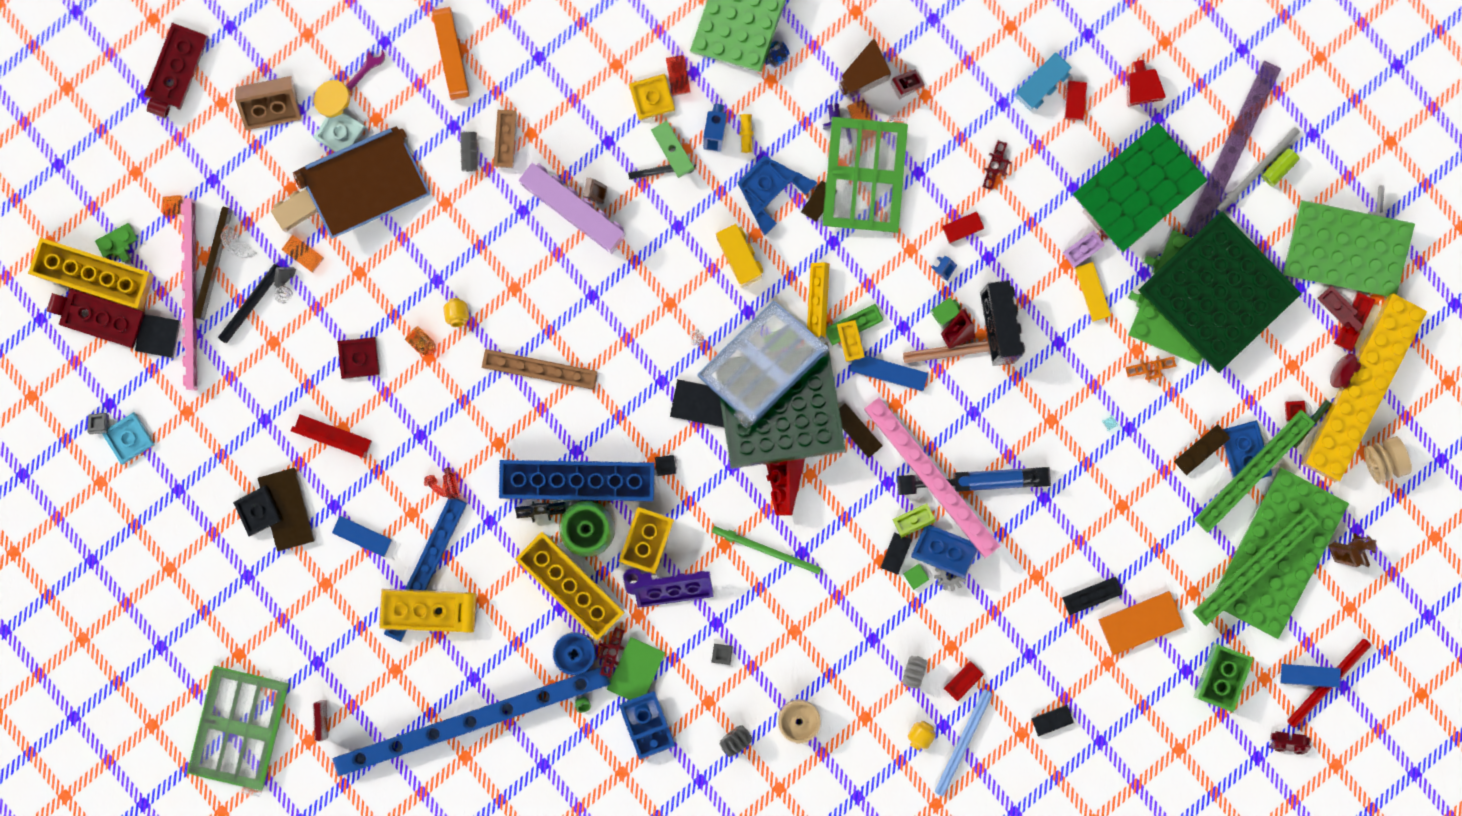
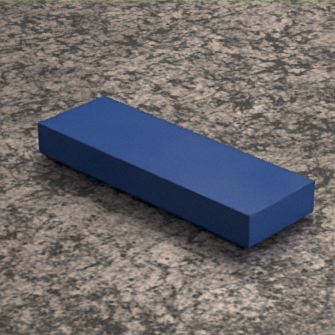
(362, 536)
(1310, 675)

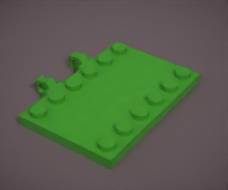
(1149, 324)

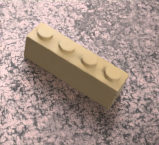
(294, 210)

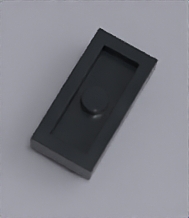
(896, 553)
(1052, 720)

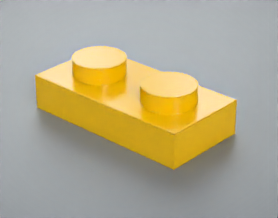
(850, 341)

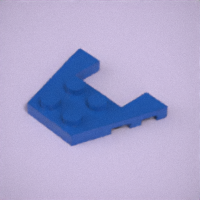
(765, 183)

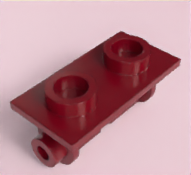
(1299, 744)

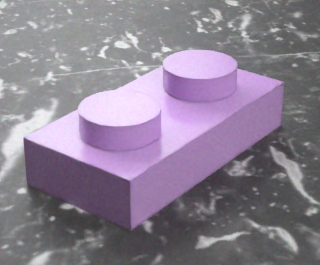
(1083, 249)

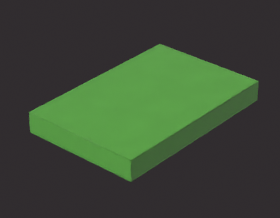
(635, 669)

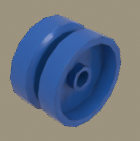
(566, 662)

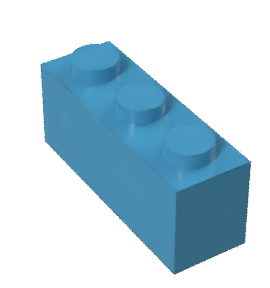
(1043, 82)

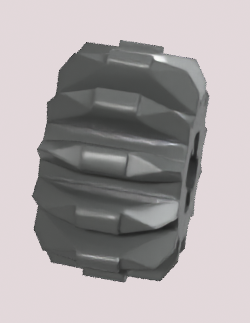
(735, 741)

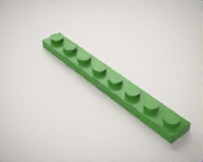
(1254, 471)
(1256, 567)

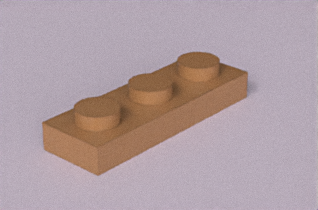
(505, 138)

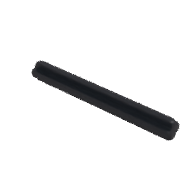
(248, 305)

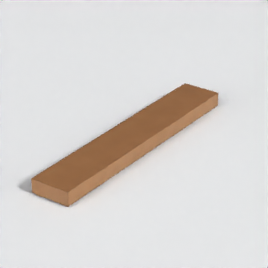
(539, 369)

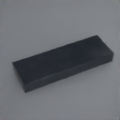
(1092, 595)

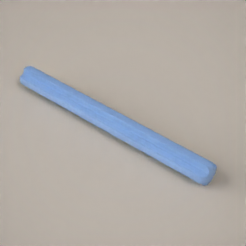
(963, 742)

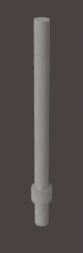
(1233, 195)

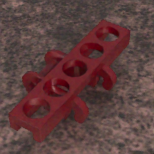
(996, 171)
(610, 646)

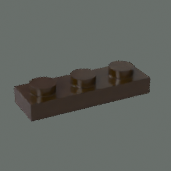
(1202, 449)

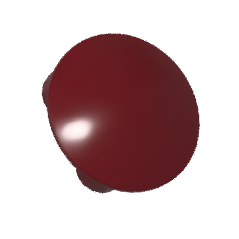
(1344, 371)

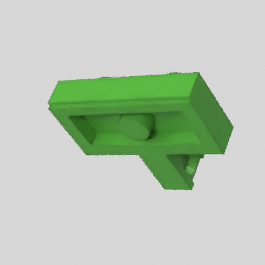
(117, 242)

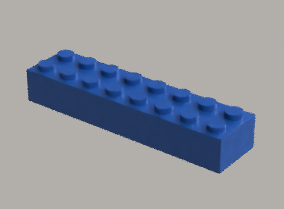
(576, 480)

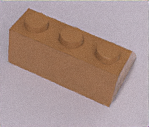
(267, 103)

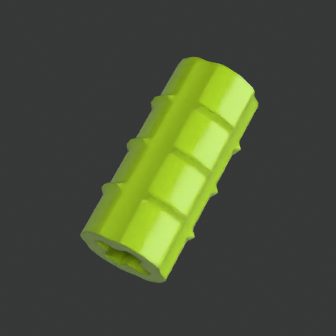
(1280, 167)

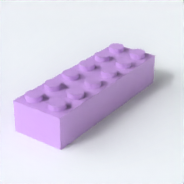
(573, 209)

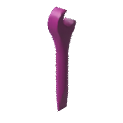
(369, 64)

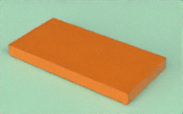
(1141, 623)

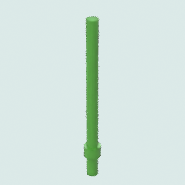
(732, 536)

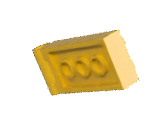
(416, 610)

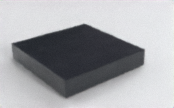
(158, 336)
(257, 511)

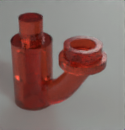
(450, 482)

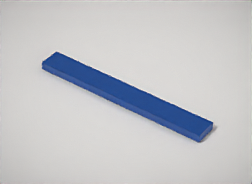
(433, 552)

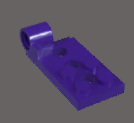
(667, 589)

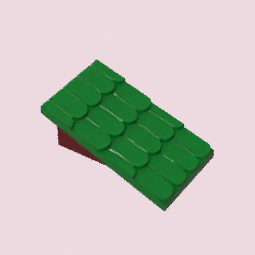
(1139, 188)

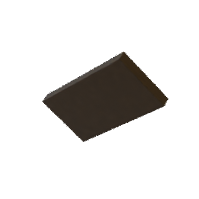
(295, 527)

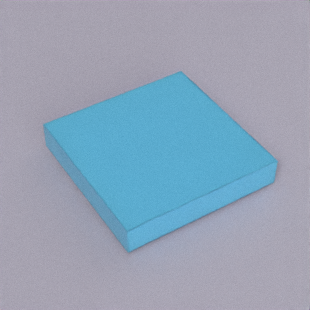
(128, 438)

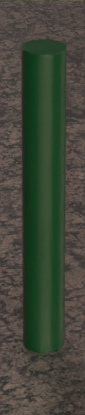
(1316, 417)

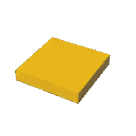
(651, 97)

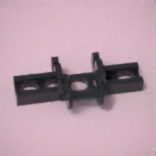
(534, 506)

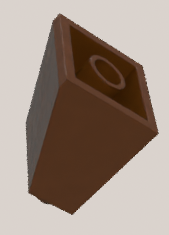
(865, 72)

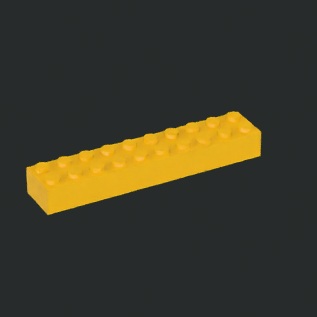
(1357, 404)

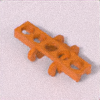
(1145, 370)

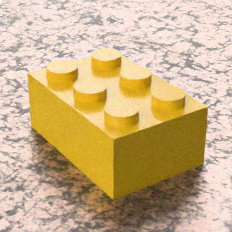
(739, 255)
(646, 540)

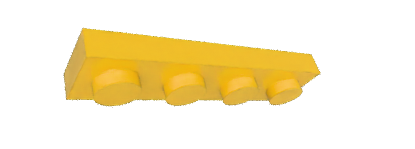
(818, 298)

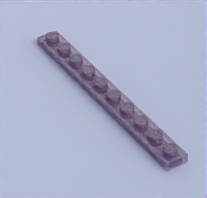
(1232, 148)

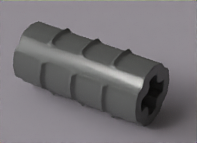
(469, 151)

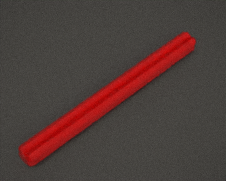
(1320, 692)

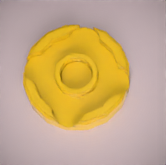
(331, 98)

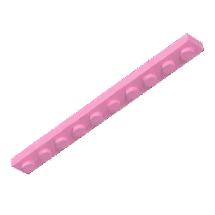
(189, 303)
(932, 478)

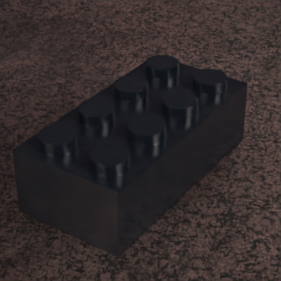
(1001, 323)

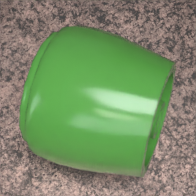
(573, 533)

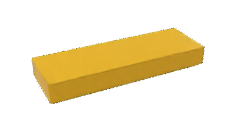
(1092, 291)

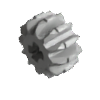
(951, 582)
(914, 672)

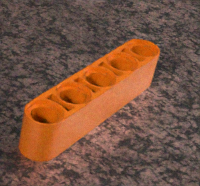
(450, 53)

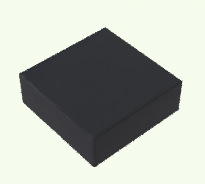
(665, 465)

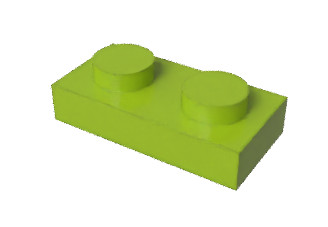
(914, 520)

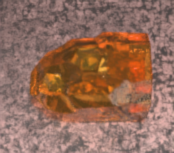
(421, 341)

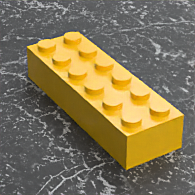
(91, 274)
(569, 585)

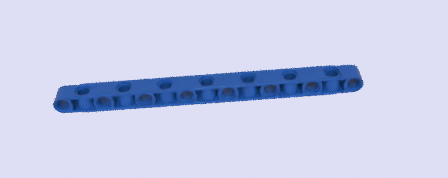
(458, 725)

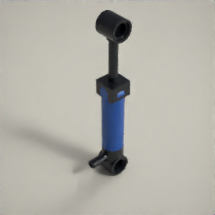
(984, 480)

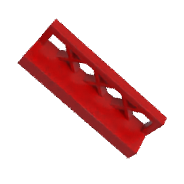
(332, 436)

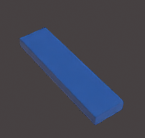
(890, 372)

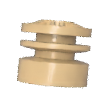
(1387, 460)

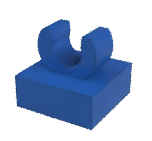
(945, 267)

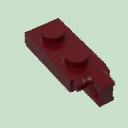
(1341, 309)

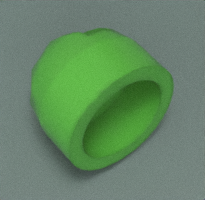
(582, 708)

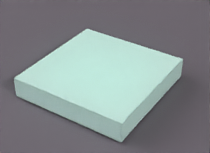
(339, 132)

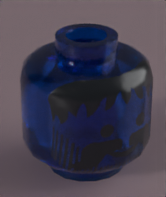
(777, 54)

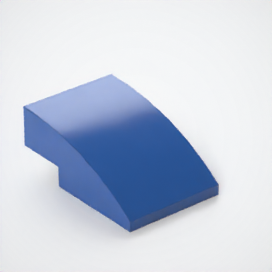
(647, 725)

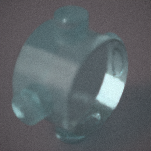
(1110, 423)

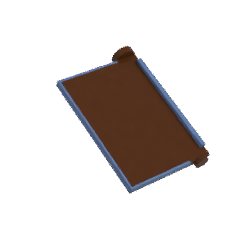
(363, 181)

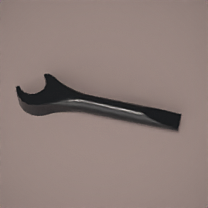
(653, 171)

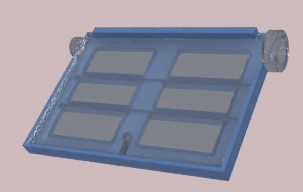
(763, 363)

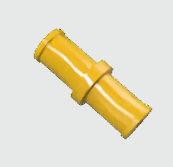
(746, 133)

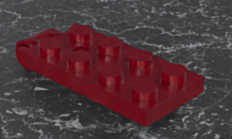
(177, 63)
(105, 318)

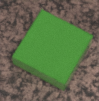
(916, 576)

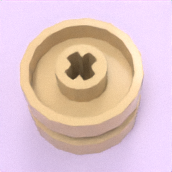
(787, 721)

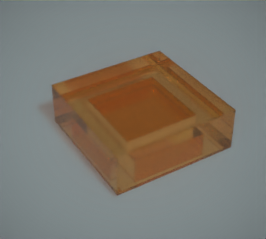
(172, 205)

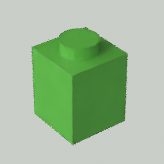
(945, 311)

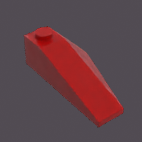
(785, 482)

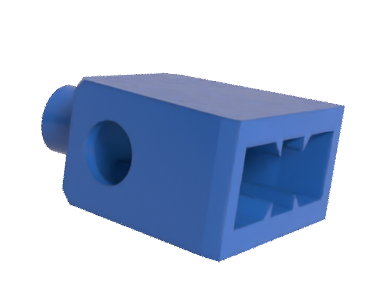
(715, 128)

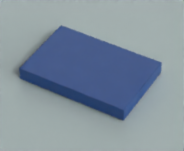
(1243, 446)
(944, 551)

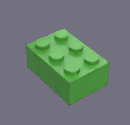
(1223, 677)

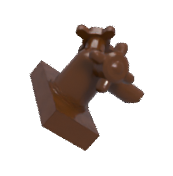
(1353, 552)

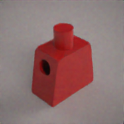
(1143, 85)

